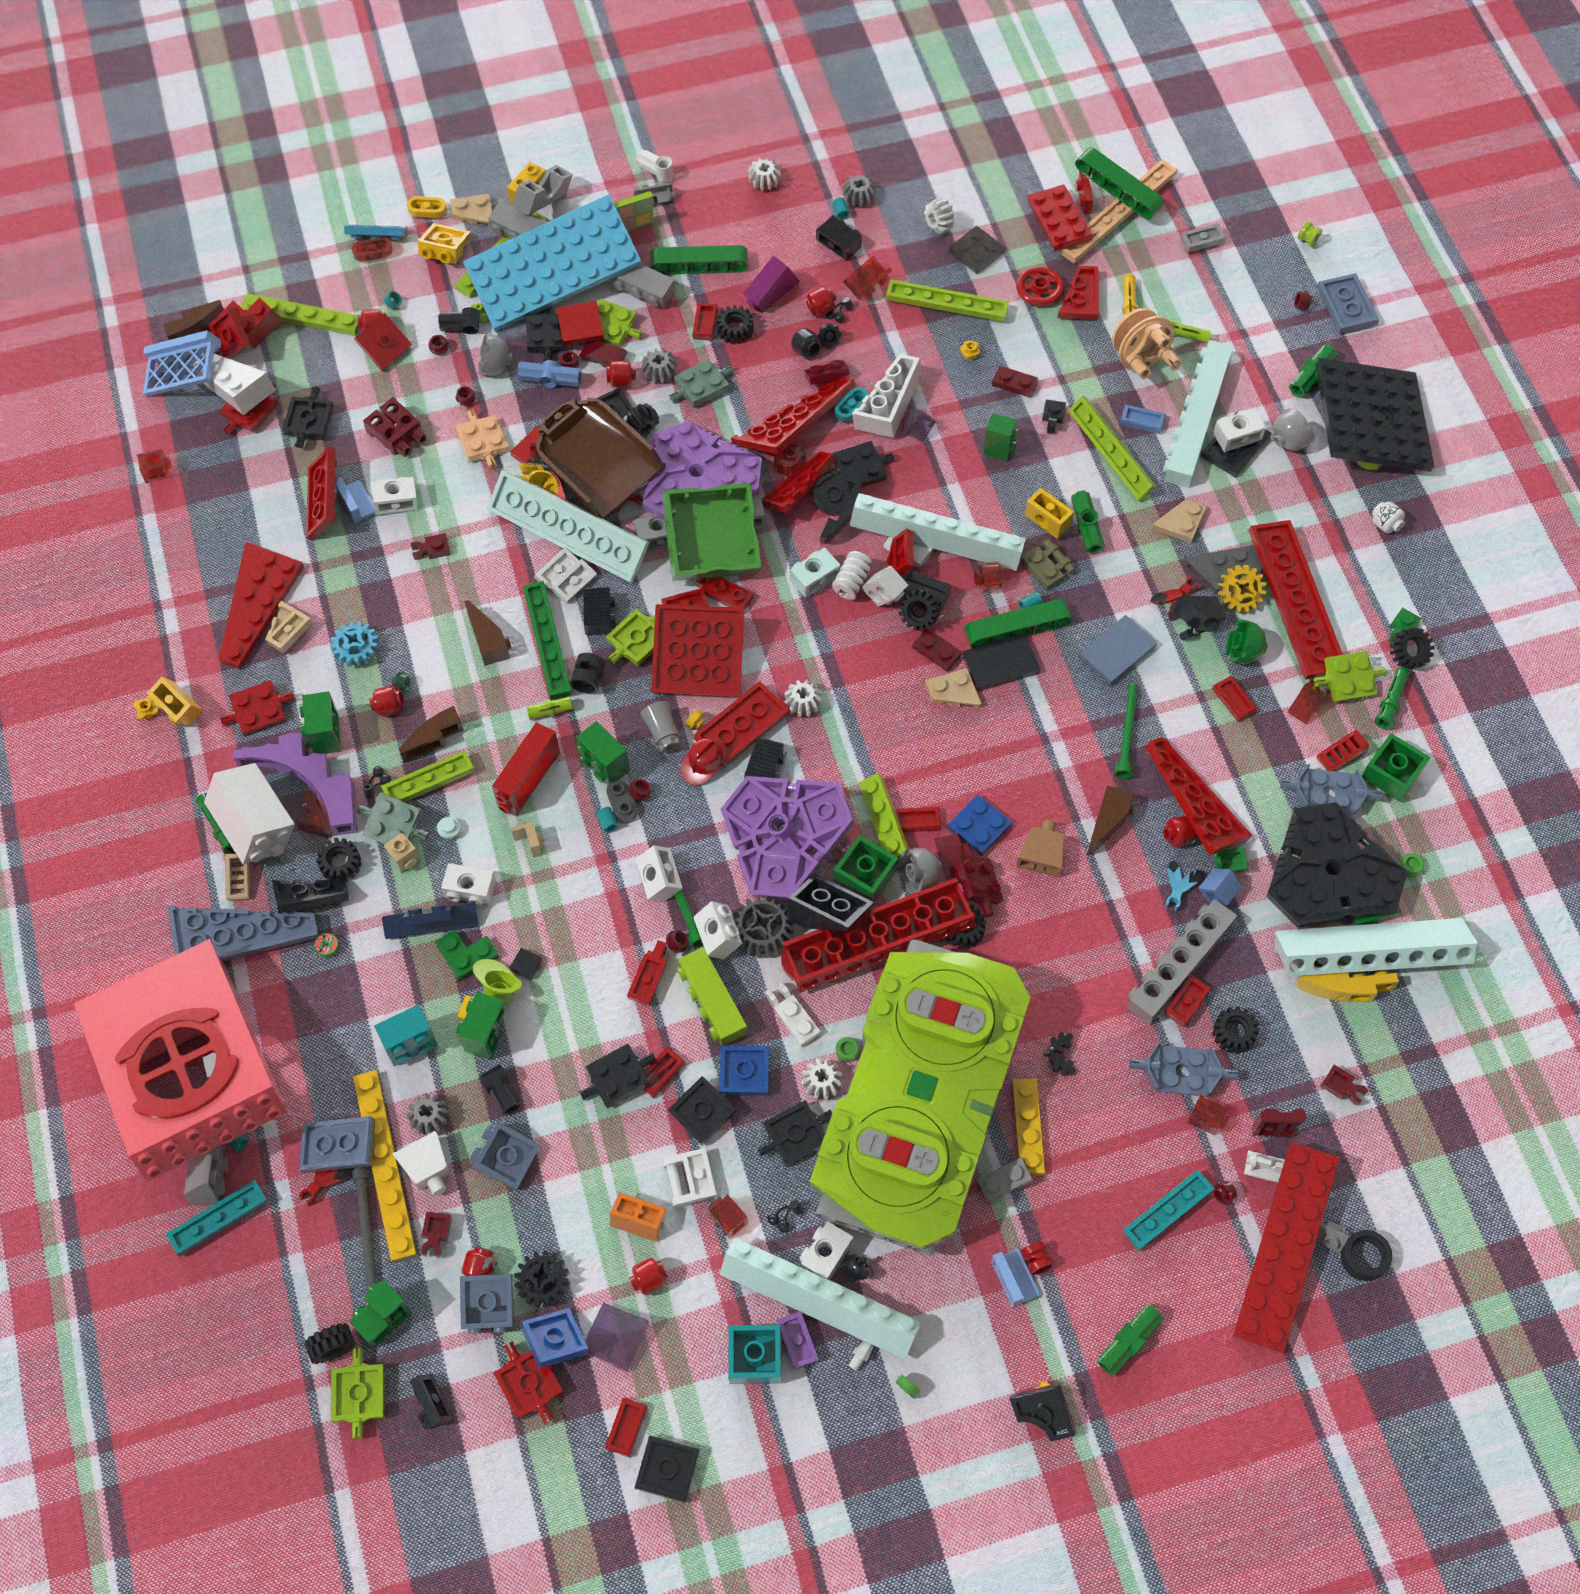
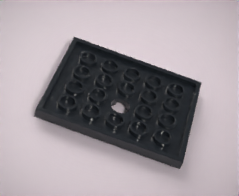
(1357, 430)

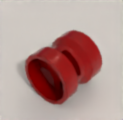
(1036, 1258)

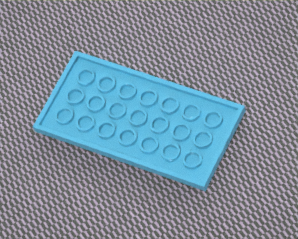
(552, 262)

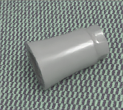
(661, 725)

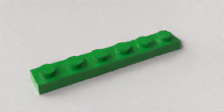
(547, 640)

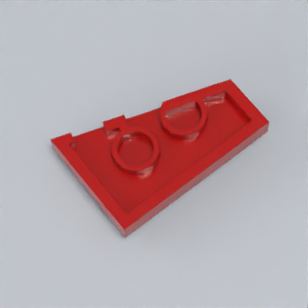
(1083, 295)

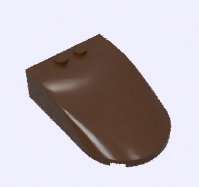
(596, 454)

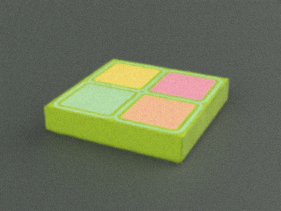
(636, 210)

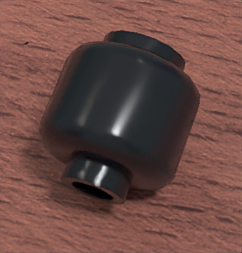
(806, 343)

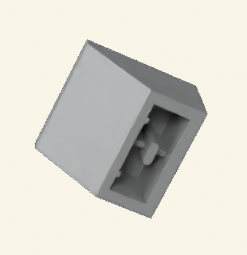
(205, 1178)

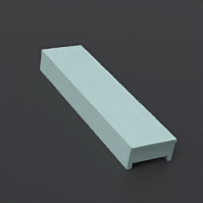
(1374, 943)

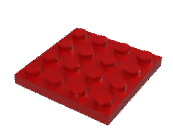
(698, 650)

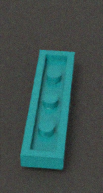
(1168, 1210)
(217, 1218)

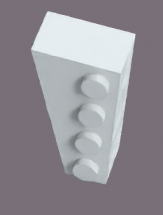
(237, 383)
(888, 401)

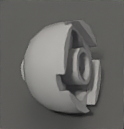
(494, 355)
(1291, 431)
(920, 869)

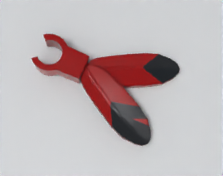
(1173, 596)
(322, 1180)

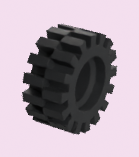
(735, 315)
(931, 604)
(1423, 648)
(334, 849)
(972, 937)
(1243, 1019)
(329, 1343)

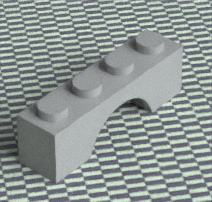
(534, 197)

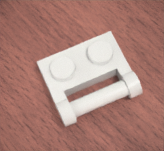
(697, 1174)

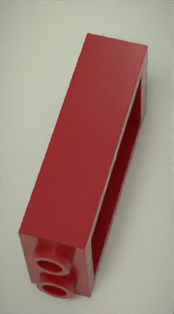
(526, 769)

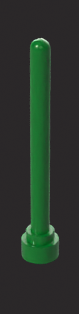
(1123, 768)
(694, 936)

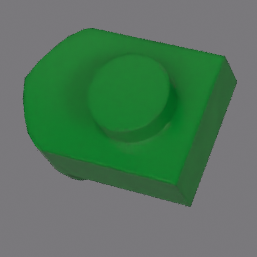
(1232, 859)

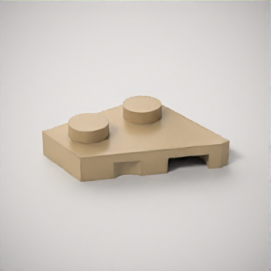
(472, 209)
(1181, 521)
(287, 627)
(953, 689)

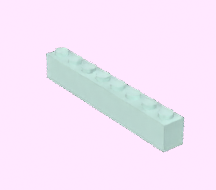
(1199, 411)
(938, 531)
(820, 1298)

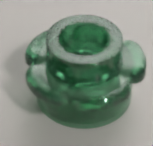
(401, 681)

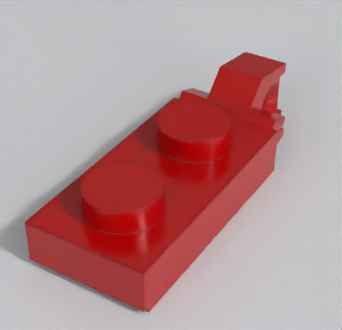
(649, 975)

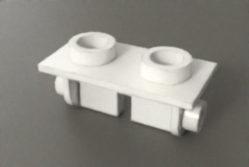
(1263, 1166)

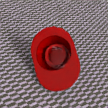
(703, 760)

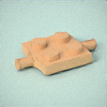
(482, 438)

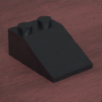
(826, 905)

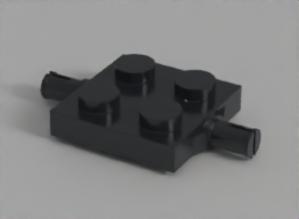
(544, 334)
(307, 417)
(870, 462)
(617, 1075)
(794, 1133)

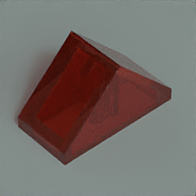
(1308, 701)

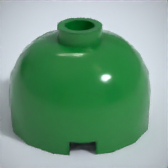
(1246, 643)

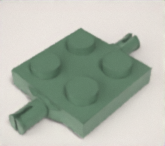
(701, 383)
(390, 818)

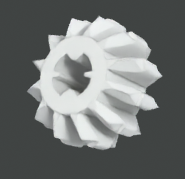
(764, 174)
(939, 216)
(803, 690)
(821, 1088)

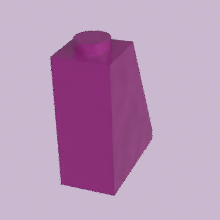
(770, 285)

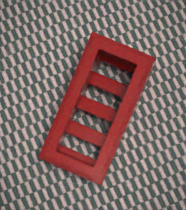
(1353, 741)

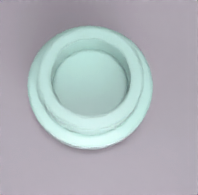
(448, 827)

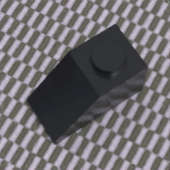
(1200, 611)

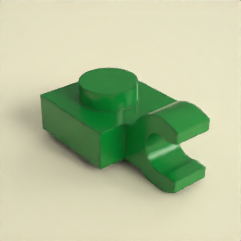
(1402, 621)

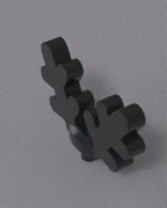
(1058, 1062)

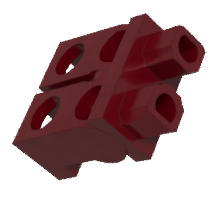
(395, 428)

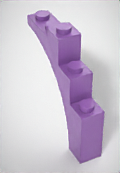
(314, 770)

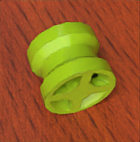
(1309, 234)

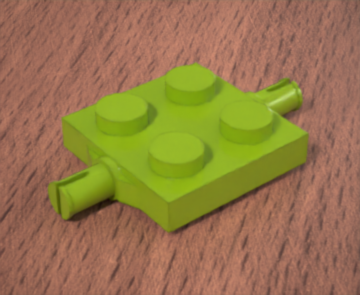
(616, 322)
(633, 638)
(1350, 676)
(357, 1393)

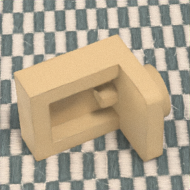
(527, 830)
(402, 852)

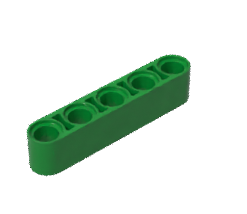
(1119, 183)
(699, 259)
(1026, 620)

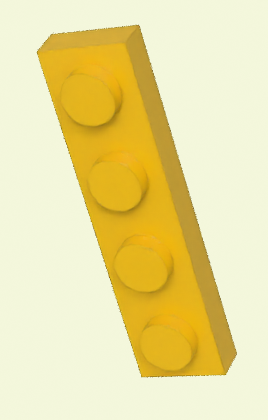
(1028, 1125)

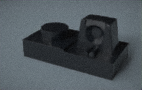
(429, 1395)

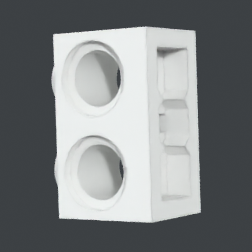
(885, 586)

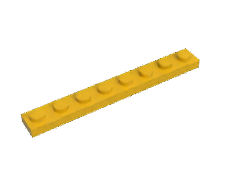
(386, 1169)

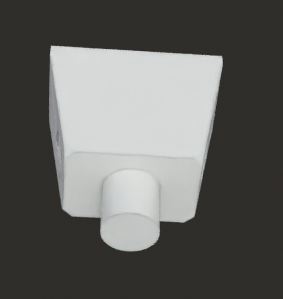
(425, 1163)

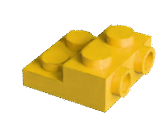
(443, 243)

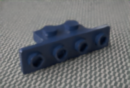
(430, 920)

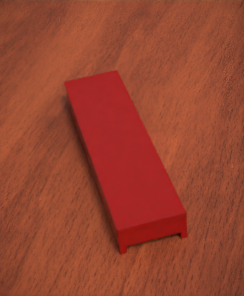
(885, 929)

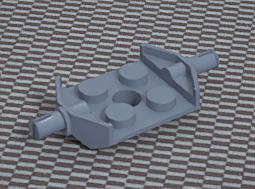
(1348, 788)
(1201, 1064)

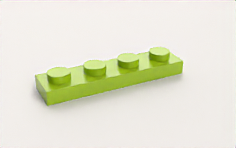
(429, 777)
(883, 815)

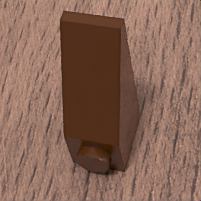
(488, 635)
(1112, 815)

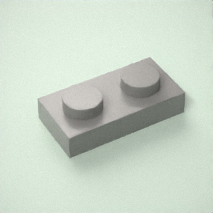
(1202, 237)
(1005, 1180)

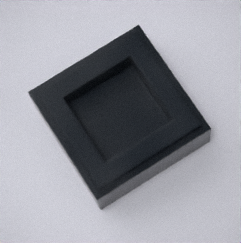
(525, 963)

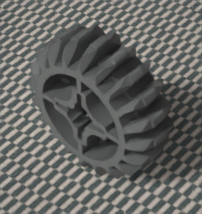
(776, 915)

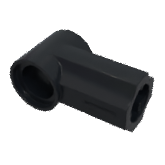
(464, 321)
(497, 1084)

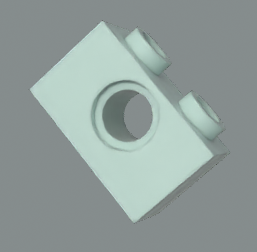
(811, 582)

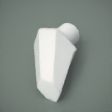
(861, 1353)

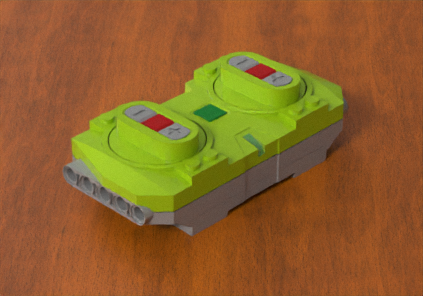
(920, 1096)

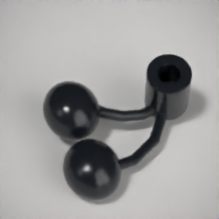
(839, 317)
(1189, 633)
(384, 779)
(783, 1225)

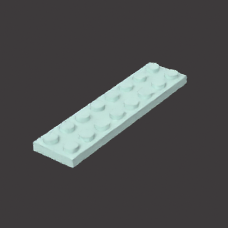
(568, 526)

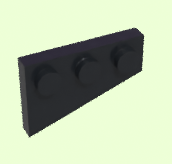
(301, 896)

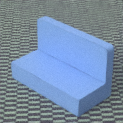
(355, 499)
(1014, 1277)

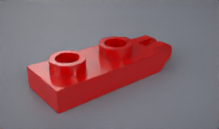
(725, 592)

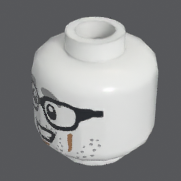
(1388, 517)

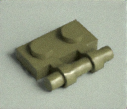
(1041, 566)

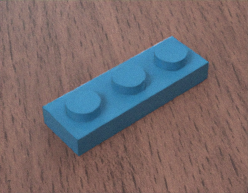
(376, 231)

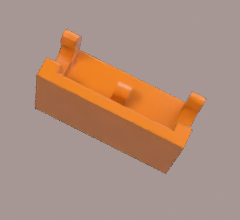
(637, 1216)

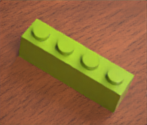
(712, 997)

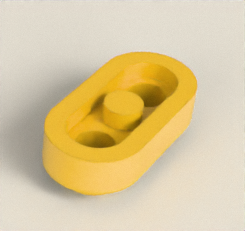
(426, 207)

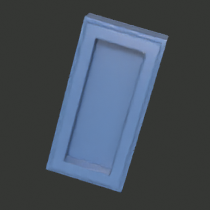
(1142, 419)

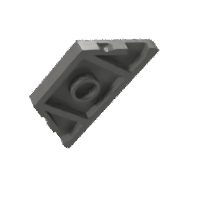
(1214, 564)

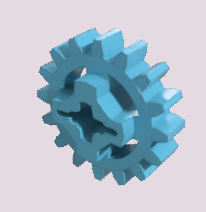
(354, 644)

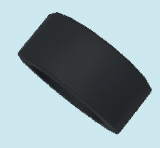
(1383, 1247)

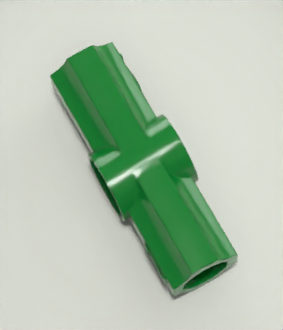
(1308, 375)
(1085, 513)
(1130, 1340)

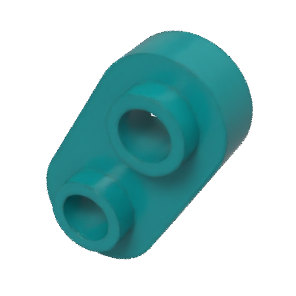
(849, 404)

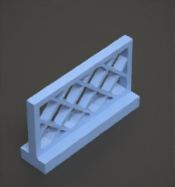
(179, 349)

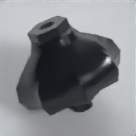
(829, 335)
(857, 1268)

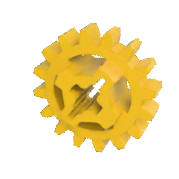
(1236, 595)

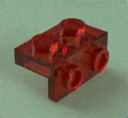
(866, 277)

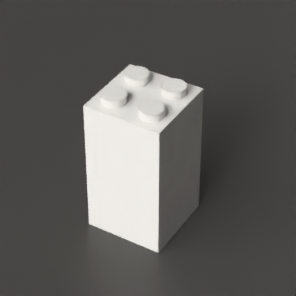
(249, 813)

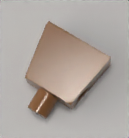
(1042, 850)

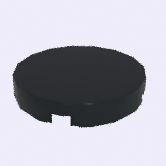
(831, 493)

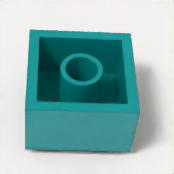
(406, 1035)
(754, 1354)

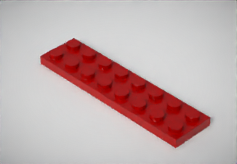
(1295, 596)
(1286, 1247)

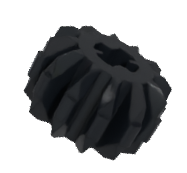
(642, 419)

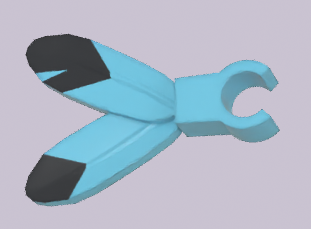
(1180, 885)

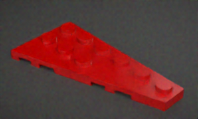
(791, 421)
(260, 587)
(1205, 811)

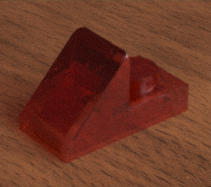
(314, 820)

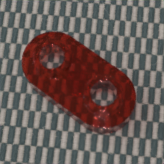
(372, 249)

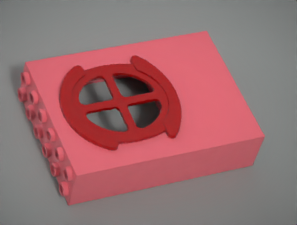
(154, 1015)

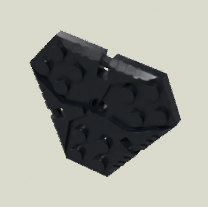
(1328, 841)

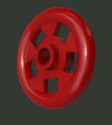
(1040, 286)

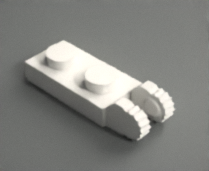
(793, 1016)

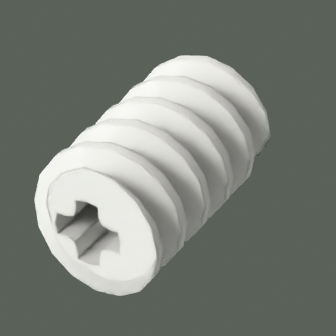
(852, 575)

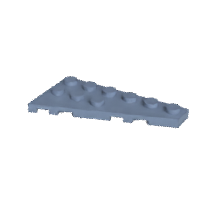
(238, 931)

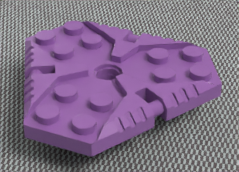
(696, 463)
(781, 859)

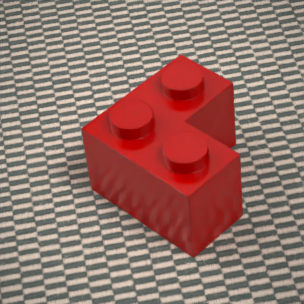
(257, 320)

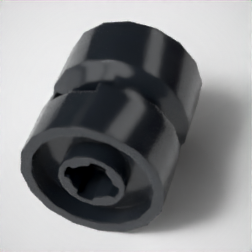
(587, 673)

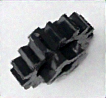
(531, 1276)

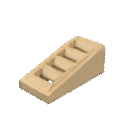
(229, 869)

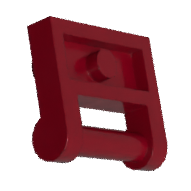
(1278, 1124)

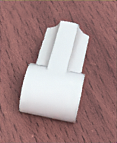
(659, 166)

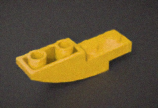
(1345, 989)

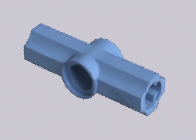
(549, 374)

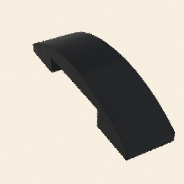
(832, 526)

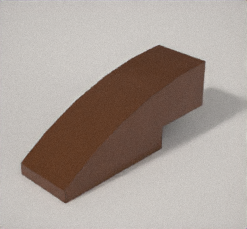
(194, 320)
(431, 735)

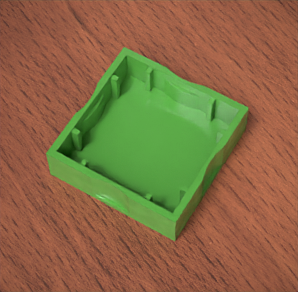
(711, 532)

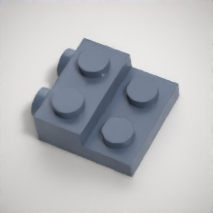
(504, 1155)
(487, 1303)

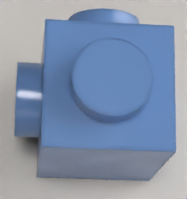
(1220, 885)

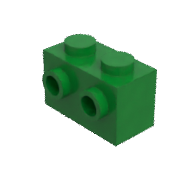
(1000, 437)

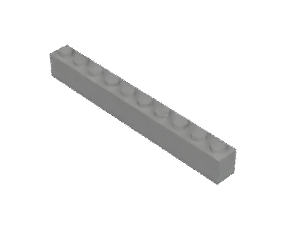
(639, 281)

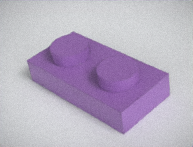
(797, 1340)

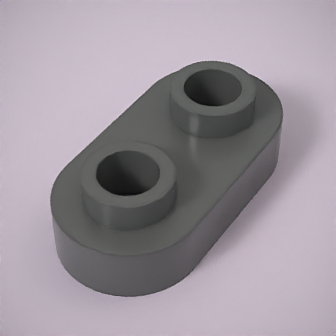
(620, 800)

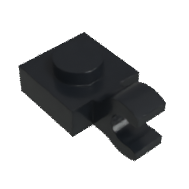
(1054, 414)

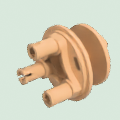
(1144, 341)

